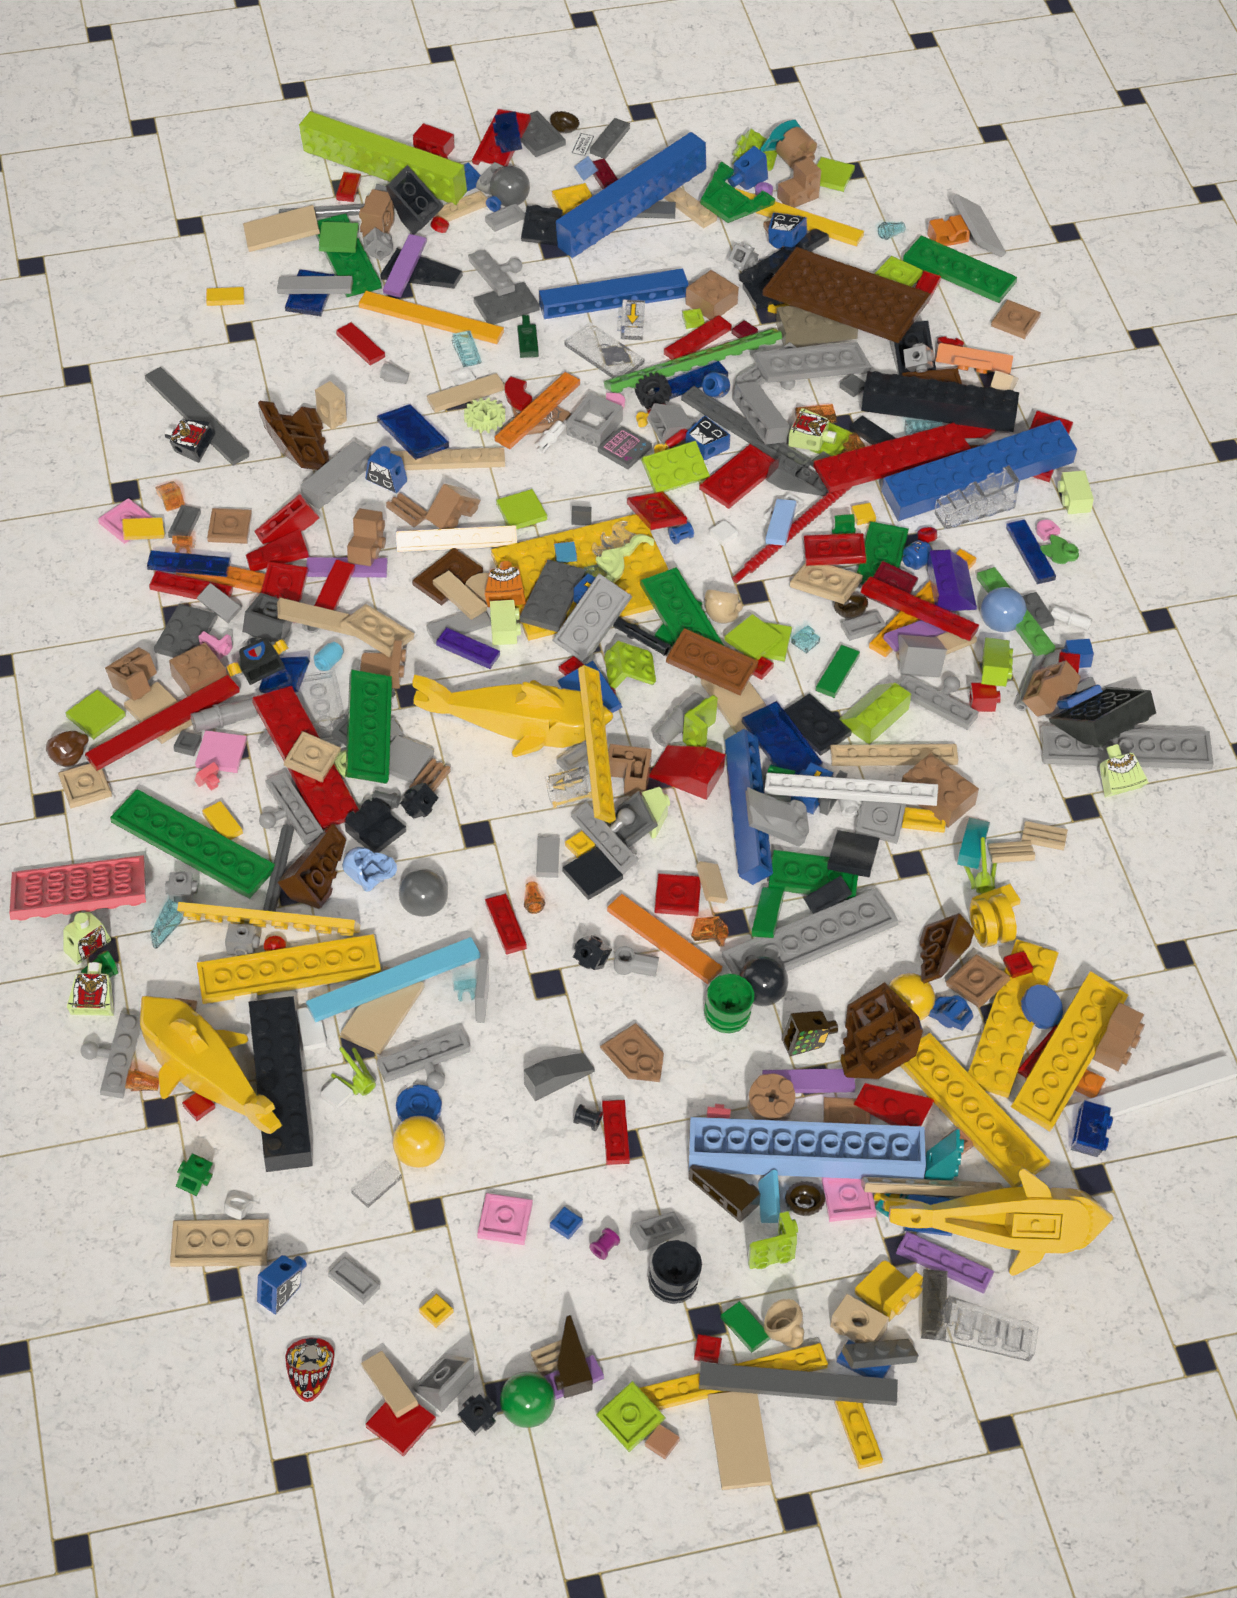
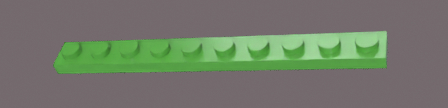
(698, 358)

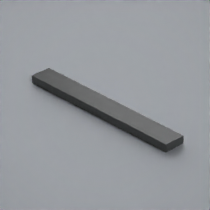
(191, 410)
(739, 425)
(798, 1384)

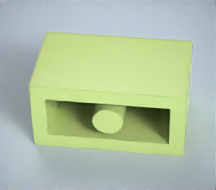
(1075, 492)
(503, 622)

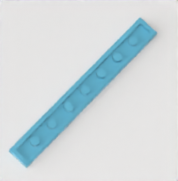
(393, 979)

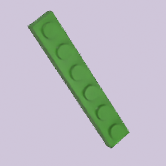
(1028, 628)

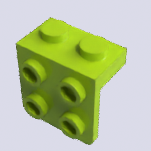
(752, 139)
(629, 661)
(698, 721)
(775, 1249)

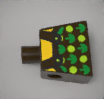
(807, 1032)

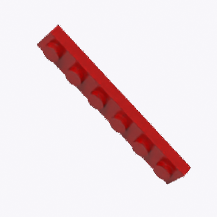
(919, 608)

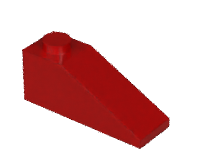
(293, 516)

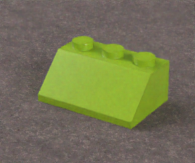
(877, 711)

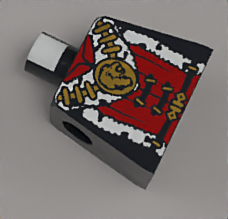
(191, 438)

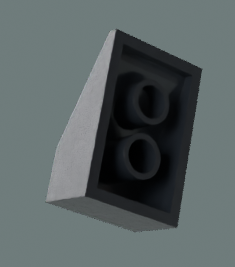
(412, 200)
(917, 333)

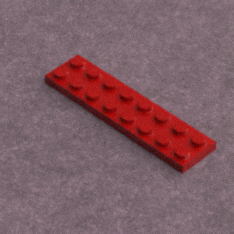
(889, 457)
(285, 722)

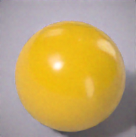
(914, 993)
(418, 1141)

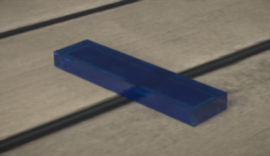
(684, 382)
(1031, 552)
(188, 563)

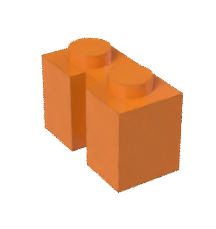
(949, 232)

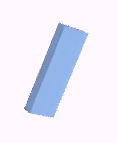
(781, 522)

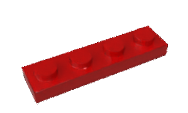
(698, 338)

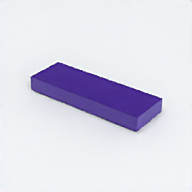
(468, 648)

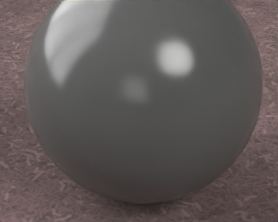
(510, 185)
(423, 892)

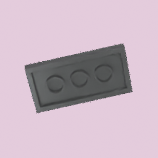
(552, 596)

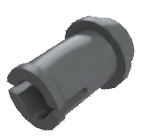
(391, 800)

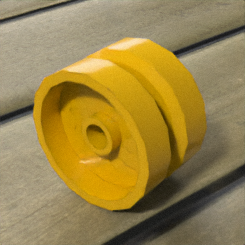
(993, 920)

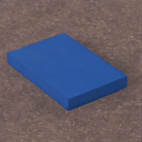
(609, 699)

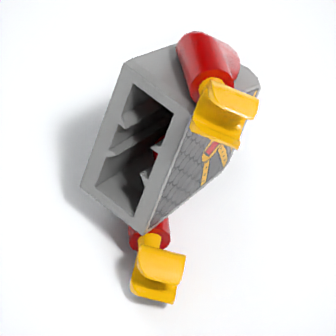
(668, 423)

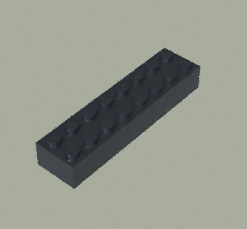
(940, 401)
(281, 1081)

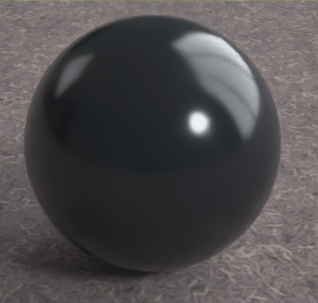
(767, 979)

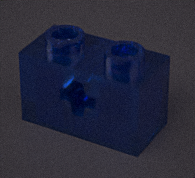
(508, 132)
(1084, 1138)

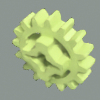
(484, 415)

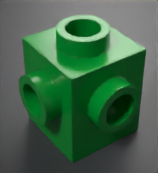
(194, 1169)

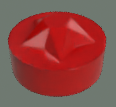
(439, 224)
(927, 534)
(274, 943)

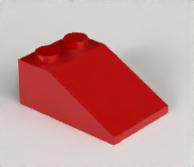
(690, 769)

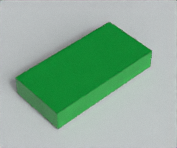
(745, 1326)

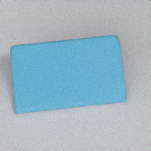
(769, 1198)

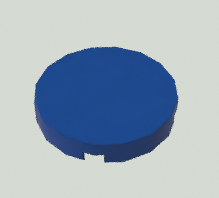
(1042, 1006)
(418, 1102)

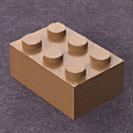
(955, 792)

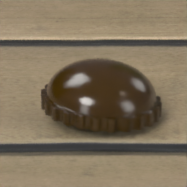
(564, 121)
(853, 607)
(805, 1198)

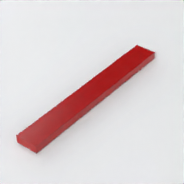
(161, 723)

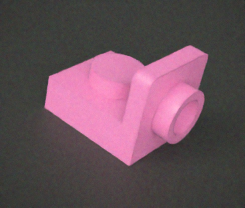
(219, 648)

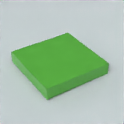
(338, 237)

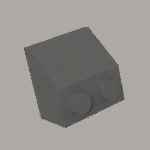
(262, 619)

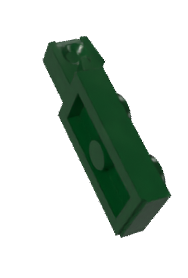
(527, 338)

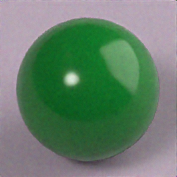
(527, 1399)

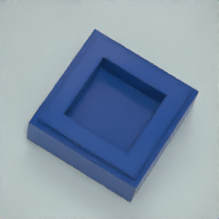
(566, 1223)

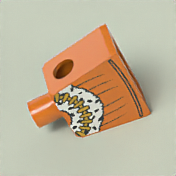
(505, 584)

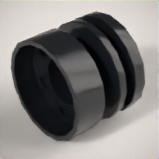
(677, 1260)

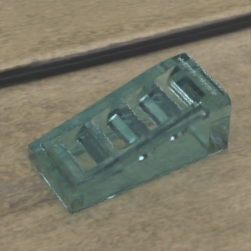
(464, 337)
(916, 426)
(166, 923)

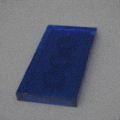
(412, 431)
(780, 738)

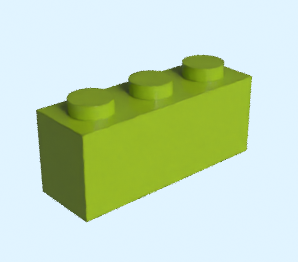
(996, 662)

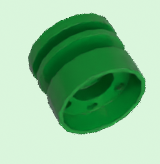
(730, 993)

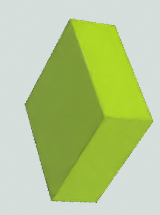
(693, 318)

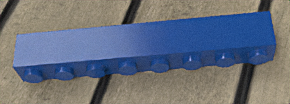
(611, 293)
(745, 771)

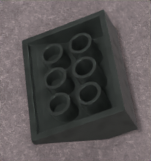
(1106, 715)

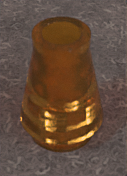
(533, 899)
(141, 1081)

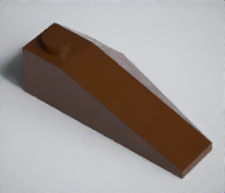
(312, 873)
(943, 945)

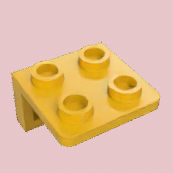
(889, 1289)

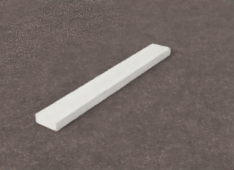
(851, 789)
(1160, 1088)

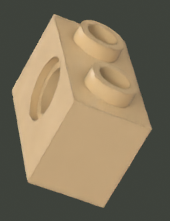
(331, 405)
(853, 1311)

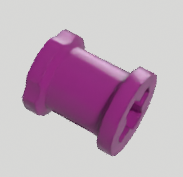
(604, 1243)

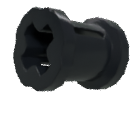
(588, 1117)

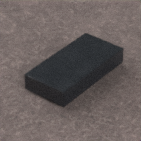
(828, 895)

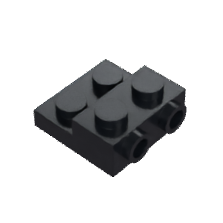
(541, 225)
(374, 825)

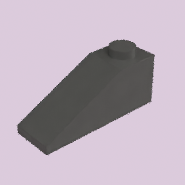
(555, 1074)

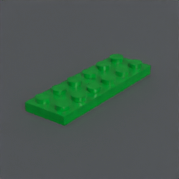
(352, 264)
(960, 269)
(677, 605)
(368, 726)

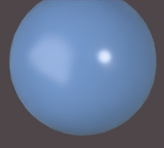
(1003, 609)

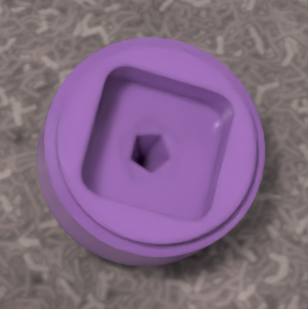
(764, 186)

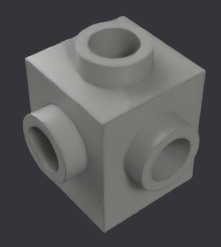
(378, 244)
(743, 257)
(918, 358)
(181, 887)
(241, 939)

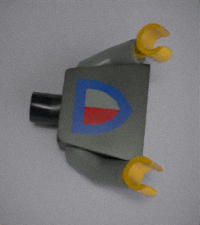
(259, 659)

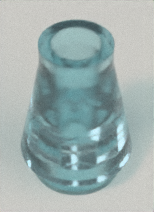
(890, 229)

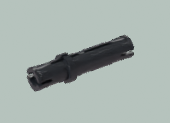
(635, 632)

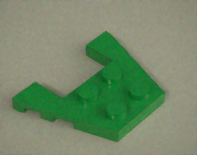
(727, 201)

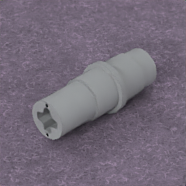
(223, 715)
(675, 721)

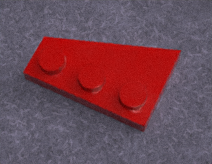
(283, 550)
(893, 1105)

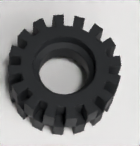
(649, 383)

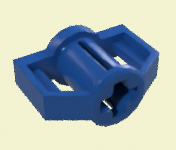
(949, 1015)

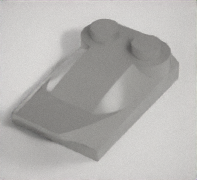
(777, 817)

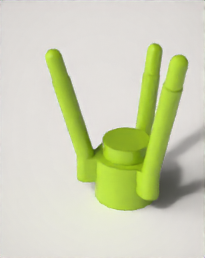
(983, 881)
(363, 1081)

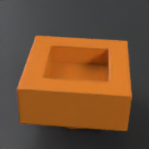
(1090, 1084)

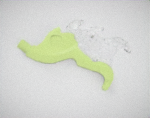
(615, 547)

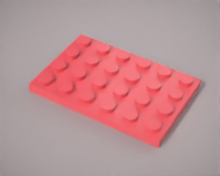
(77, 887)

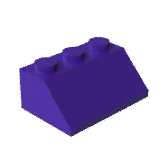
(950, 581)

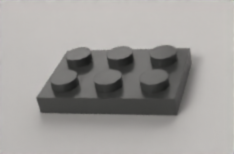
(541, 136)
(507, 306)
(183, 630)

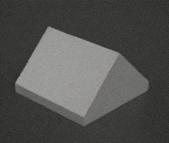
(921, 655)
(446, 1380)

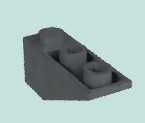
(795, 477)

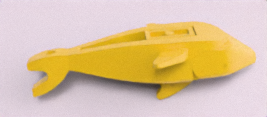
(524, 712)
(201, 1059)
(1014, 1218)

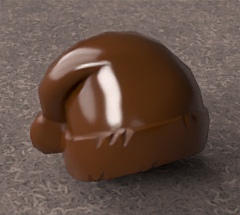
(66, 748)

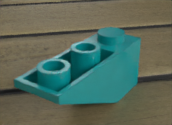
(944, 1158)

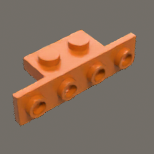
(974, 358)

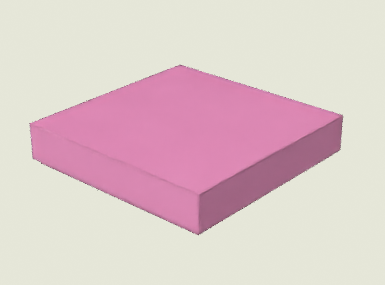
(113, 519)
(222, 749)
(847, 1199)
(505, 1219)

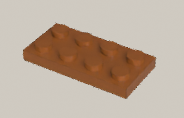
(712, 661)

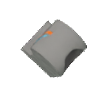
(483, 182)

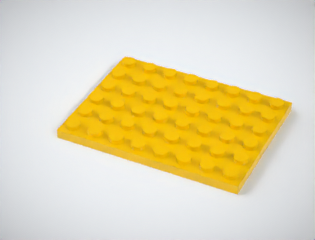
(533, 554)

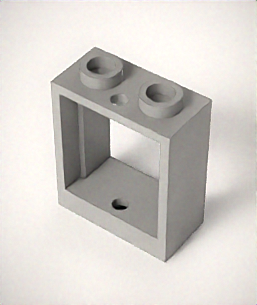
(600, 407)

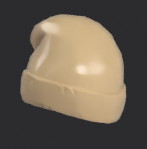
(722, 606)
(785, 1323)

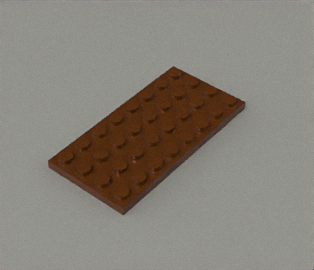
(847, 294)

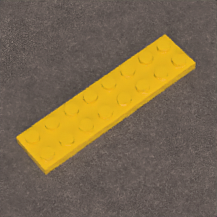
(260, 918)
(288, 968)
(1007, 1028)
(1068, 1052)
(974, 1111)

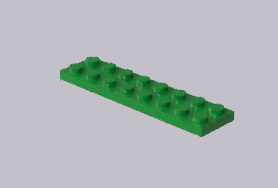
(193, 843)

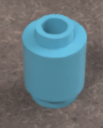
(328, 656)

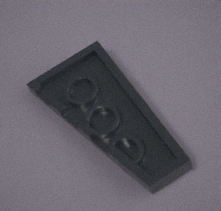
(427, 272)

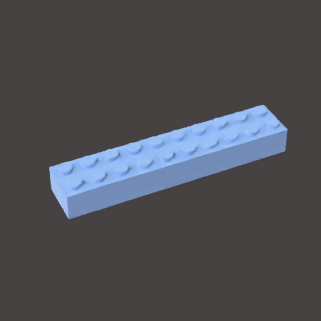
(807, 1148)

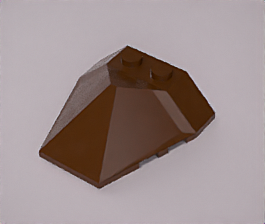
(296, 435)
(879, 1034)

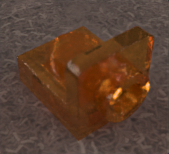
(171, 495)
(710, 929)

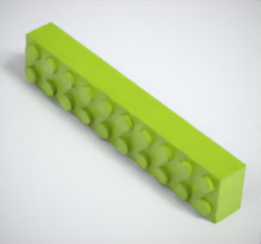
(381, 156)

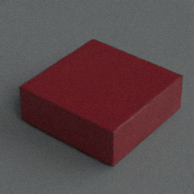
(744, 329)

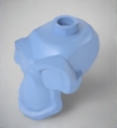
(368, 867)

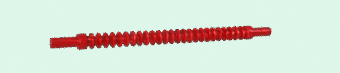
(798, 525)

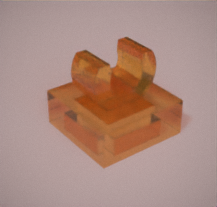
(854, 442)
(183, 542)

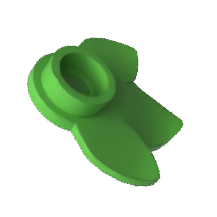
(1060, 550)

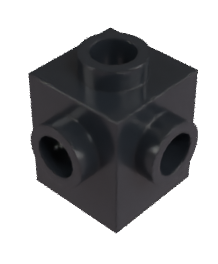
(419, 800)
(591, 952)
(474, 1422)

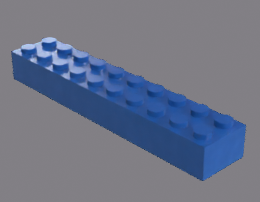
(631, 195)
(1026, 453)

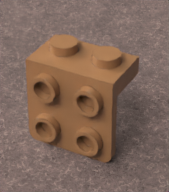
(384, 665)

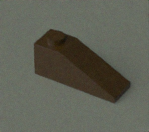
(727, 1191)
(572, 1368)

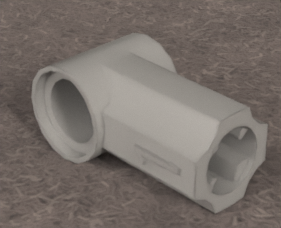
(634, 962)

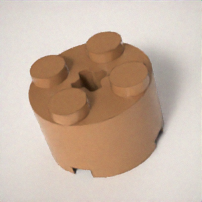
(796, 146)
(767, 1087)

